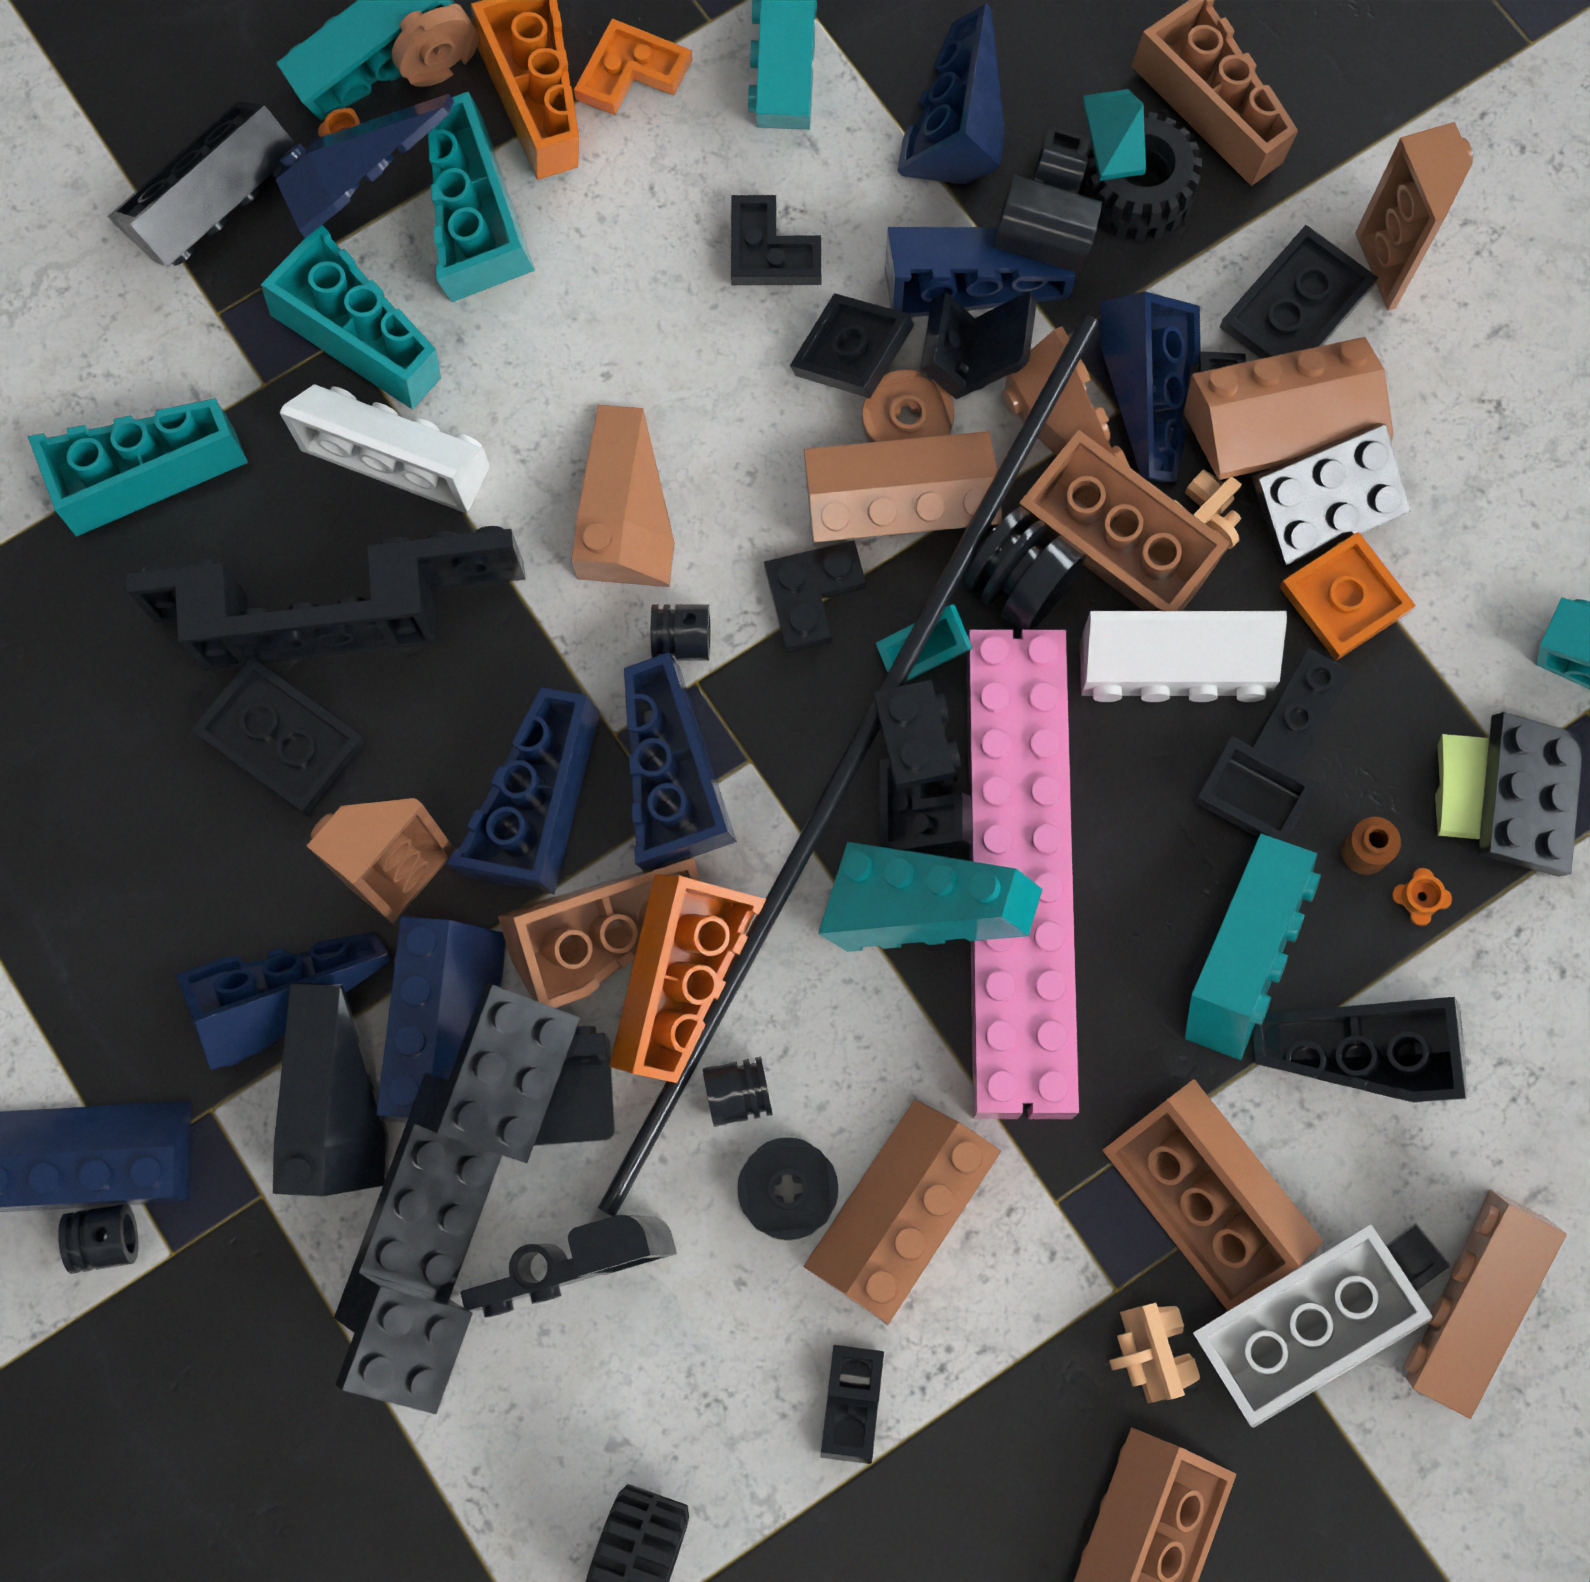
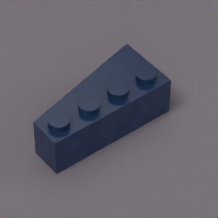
(967, 267)
(673, 782)
(533, 799)

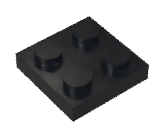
(852, 345)

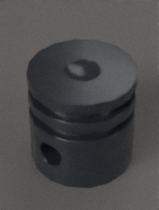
(681, 631)
(736, 1091)
(98, 1238)

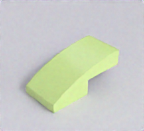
(1461, 785)

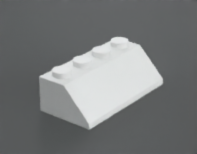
(387, 446)
(1181, 654)
(1312, 1326)

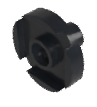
(807, 1167)

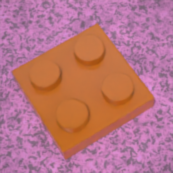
(1347, 596)

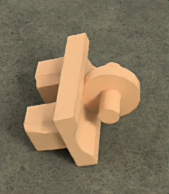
(1214, 499)
(1149, 1355)

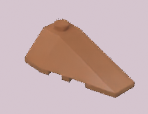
(622, 509)

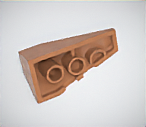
(1073, 407)
(581, 937)

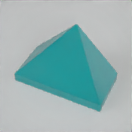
(1116, 133)
(944, 643)

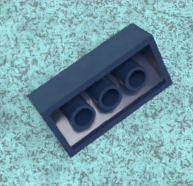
(432, 1002)
(95, 1156)

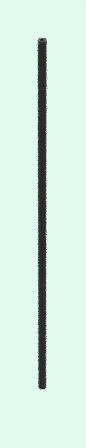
(853, 758)

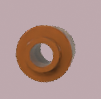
(1361, 855)

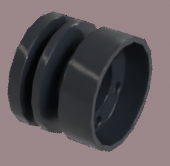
(1023, 570)

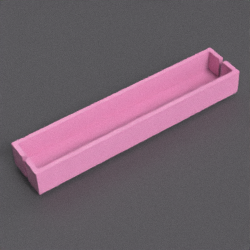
(1023, 821)

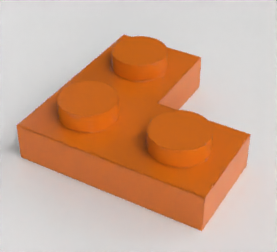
(628, 56)

